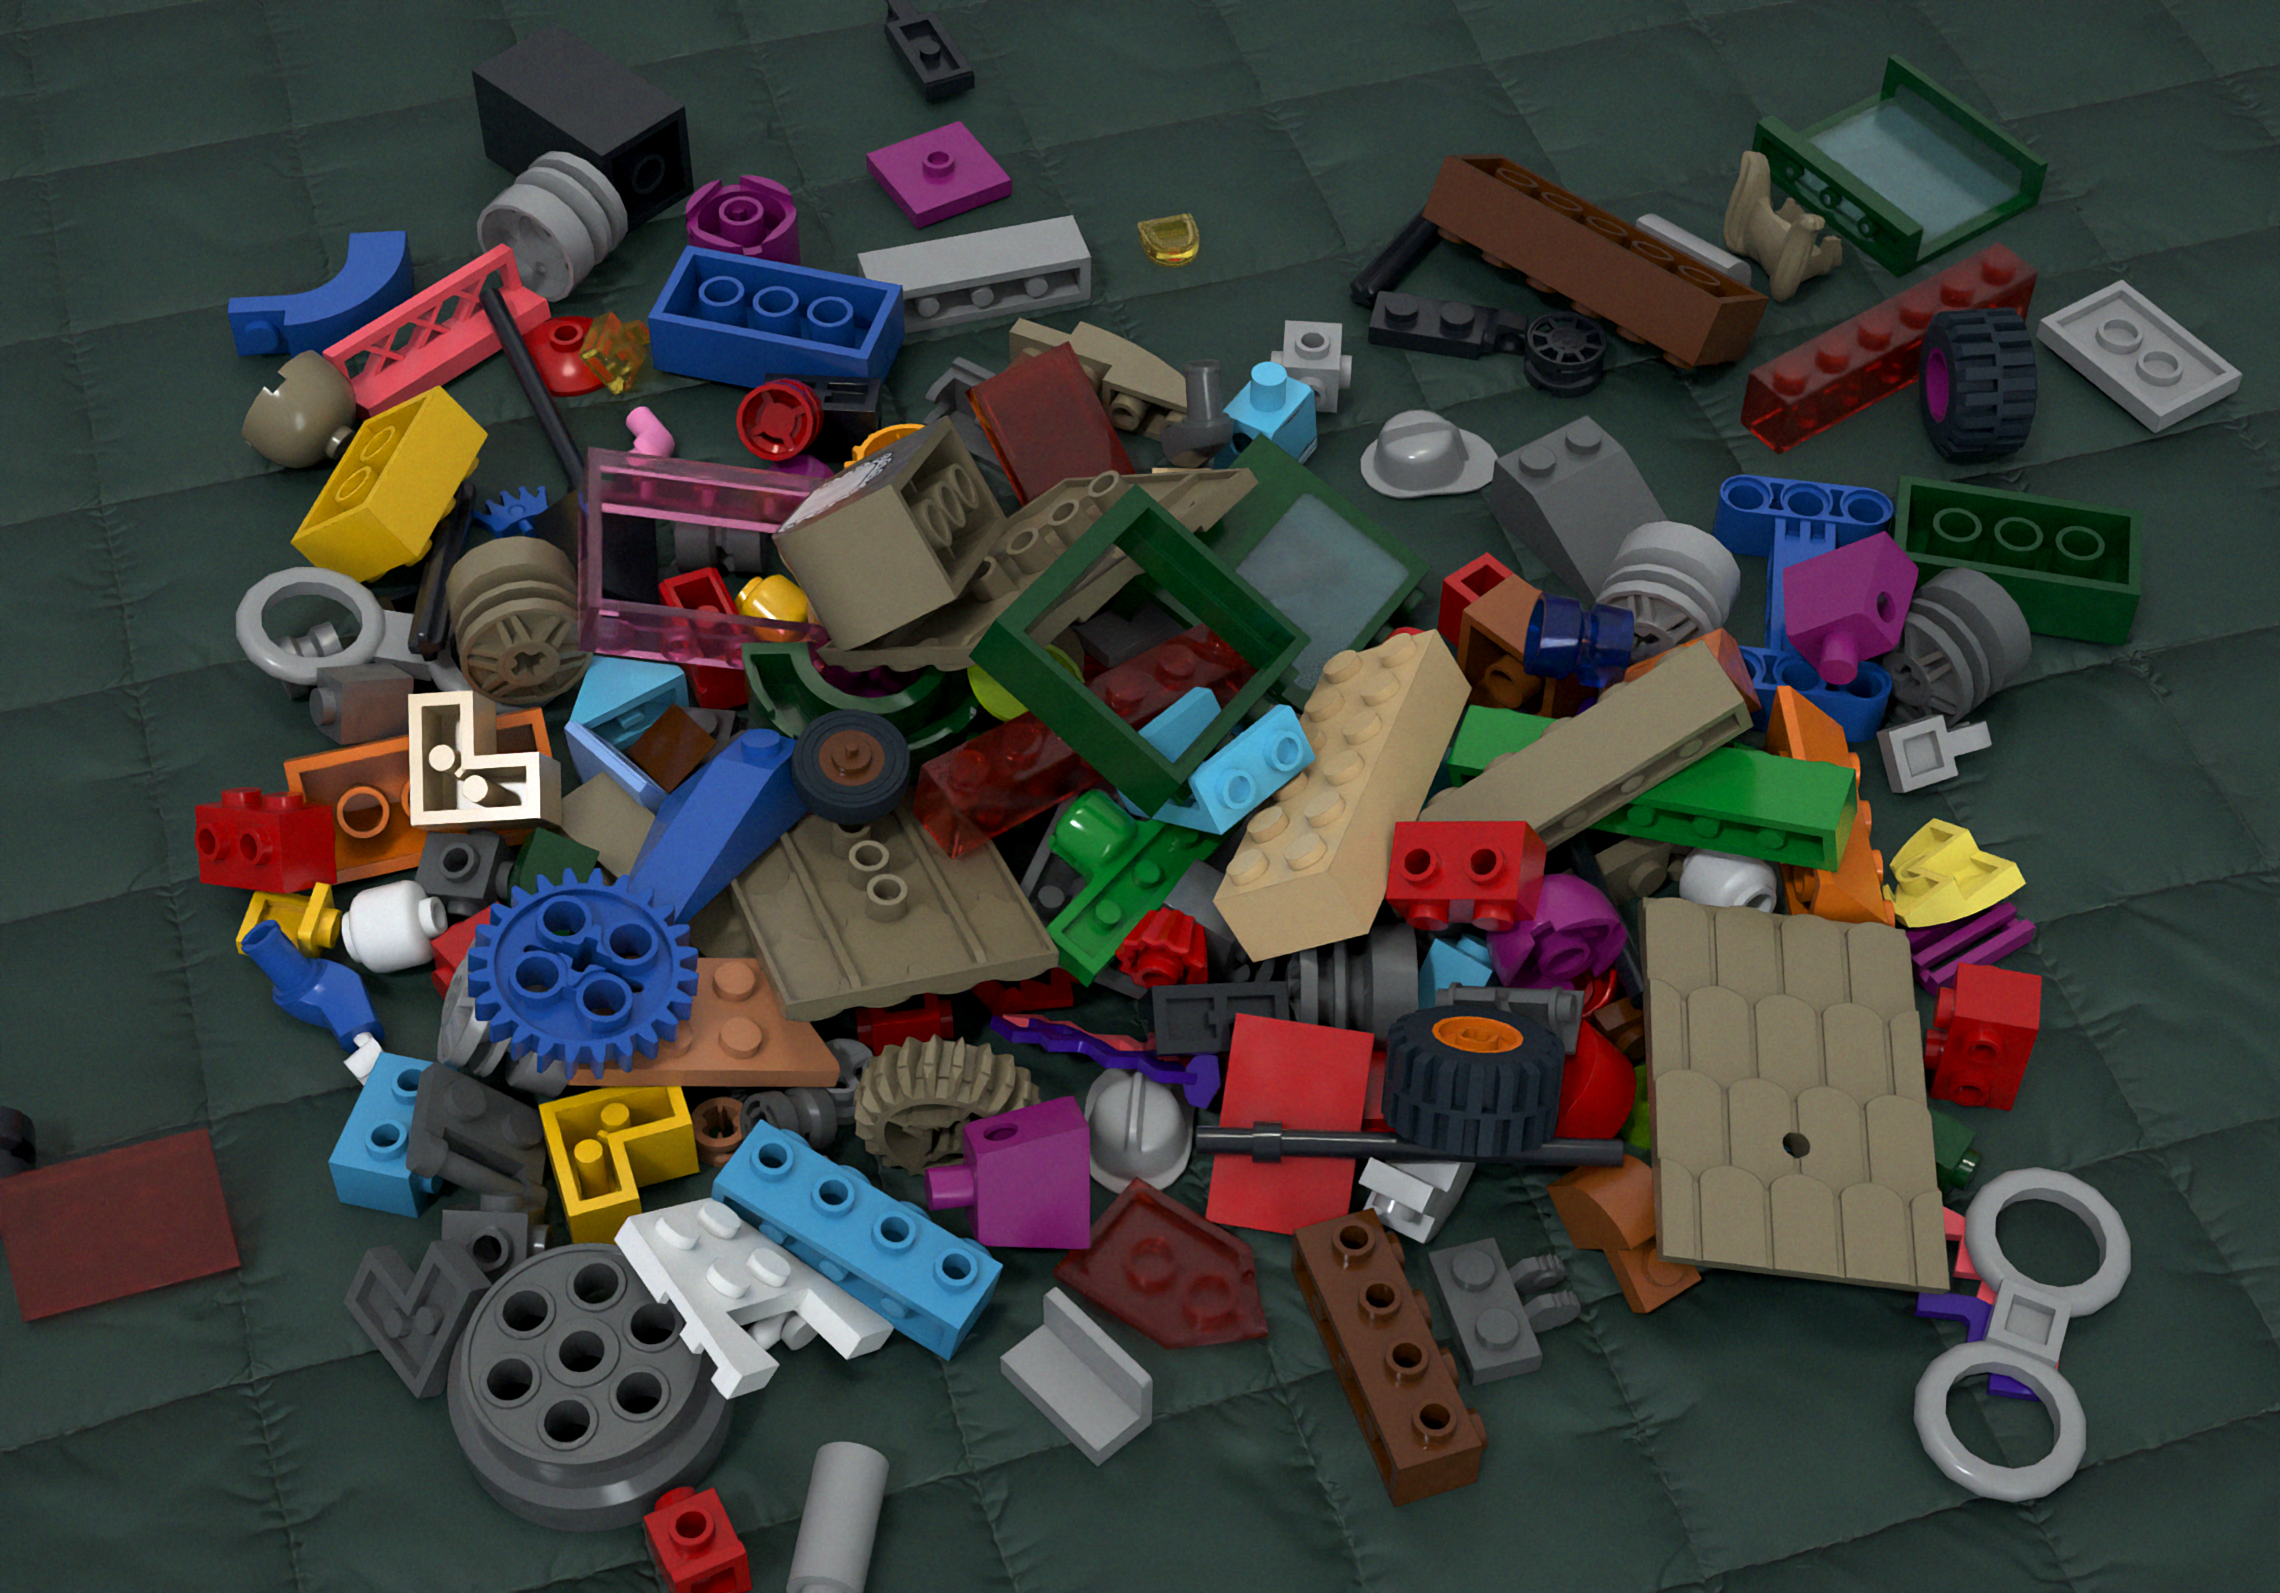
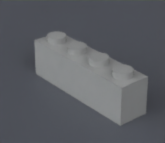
(985, 273)

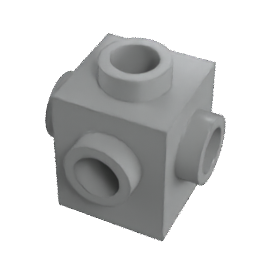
(1315, 358)

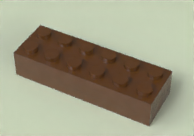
(1595, 260)

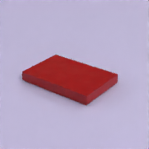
(1307, 1081)

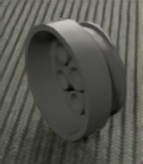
(623, 1457)

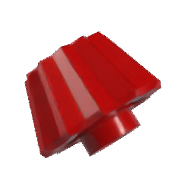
(1165, 950)

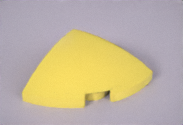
(1947, 876)

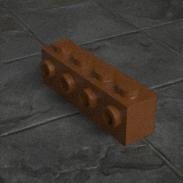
(1387, 1357)

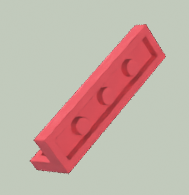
(435, 349)

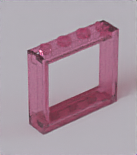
(690, 494)

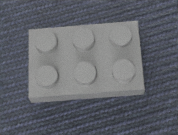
(2138, 356)

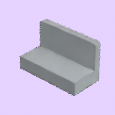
(1081, 1380)

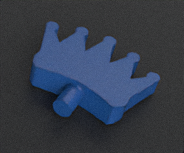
(514, 516)

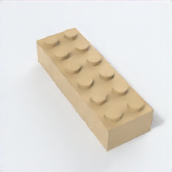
(1325, 838)

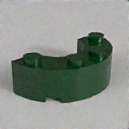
(789, 694)

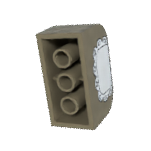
(891, 535)

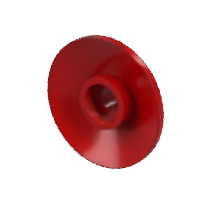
(556, 352)

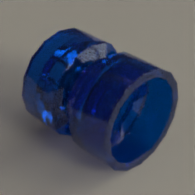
(1556, 647)

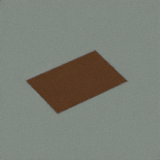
(671, 747)

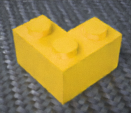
(611, 1145)

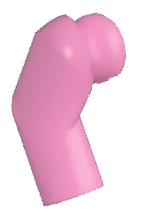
(650, 434)

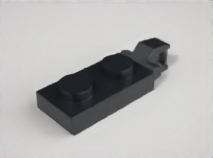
(927, 51)
(1445, 327)

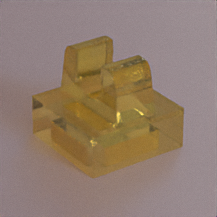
(615, 350)

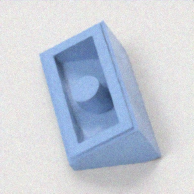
(595, 754)

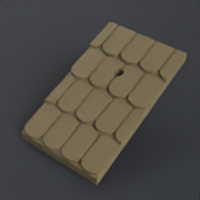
(1027, 549)
(882, 916)
(1801, 1042)

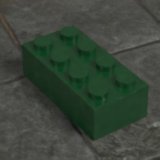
(2058, 558)

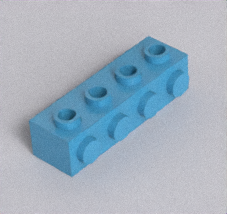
(860, 1237)

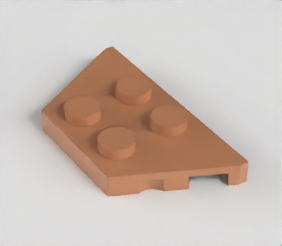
(729, 1040)

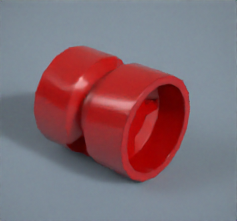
(779, 419)

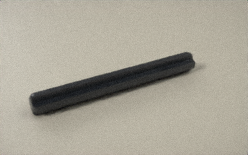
(431, 613)

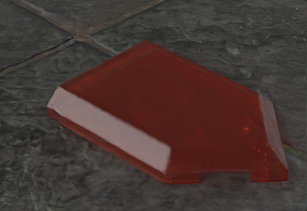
(1167, 1272)

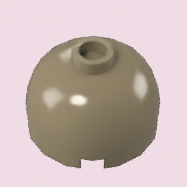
(305, 416)

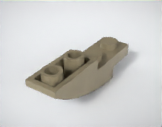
(1131, 383)

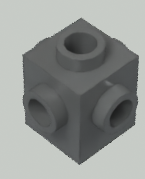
(466, 871)
(494, 1220)

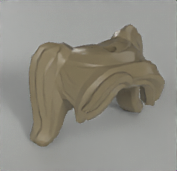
(1777, 239)

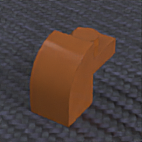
(1616, 1213)

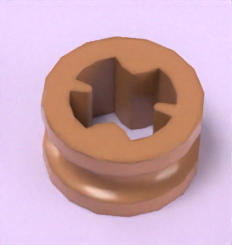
(713, 1113)

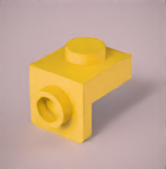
(304, 919)

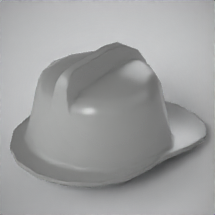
(1426, 456)
(1137, 1130)

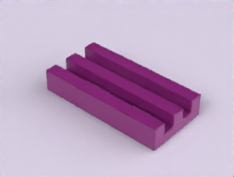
(2014, 936)

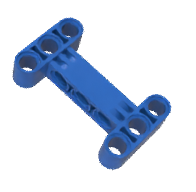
(1790, 525)

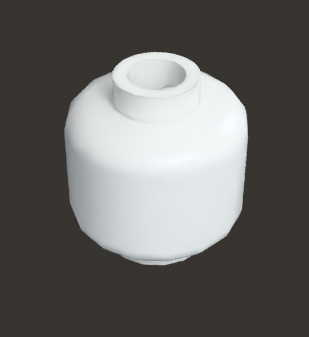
(1728, 880)
(393, 926)

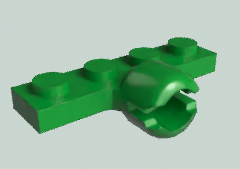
(1126, 873)

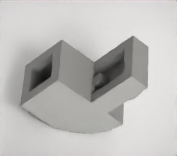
(1415, 1194)

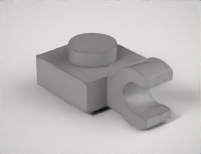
(1925, 750)

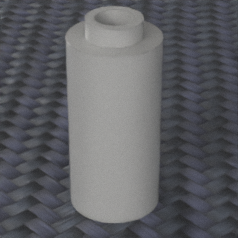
(839, 1520)

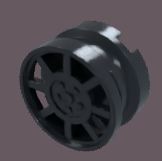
(1565, 357)

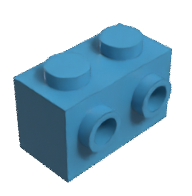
(373, 1147)

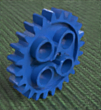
(560, 1021)

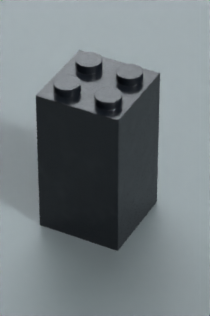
(579, 101)

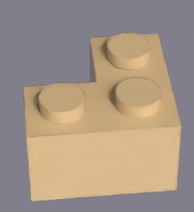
(461, 778)

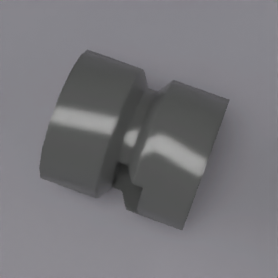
(708, 546)

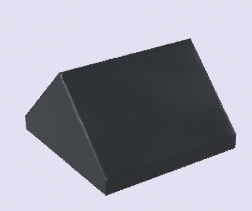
(627, 549)

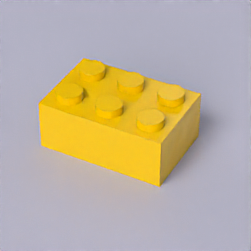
(392, 488)

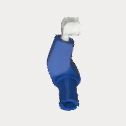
(319, 994)

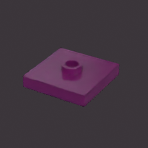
(939, 174)

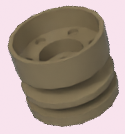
(516, 620)

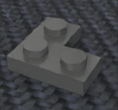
(418, 1315)

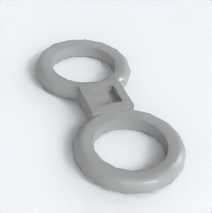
(381, 637)
(2023, 1335)

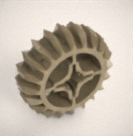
(925, 1094)

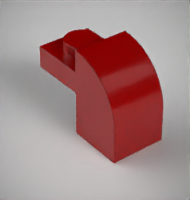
(1595, 1088)

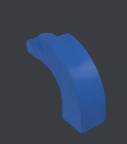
(368, 286)

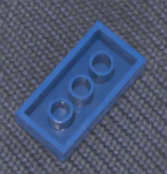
(754, 316)

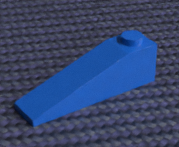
(718, 823)

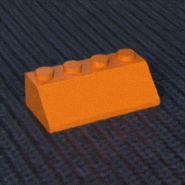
(372, 795)
(1854, 893)

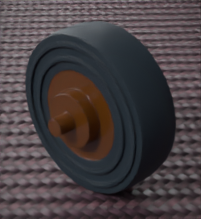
(851, 766)

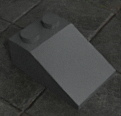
(1573, 502)

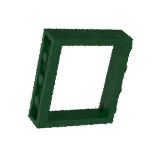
(1197, 581)

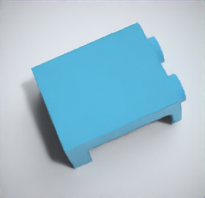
(1235, 776)

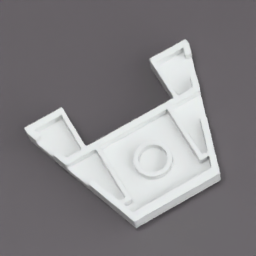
(733, 1275)

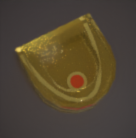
(1170, 240)

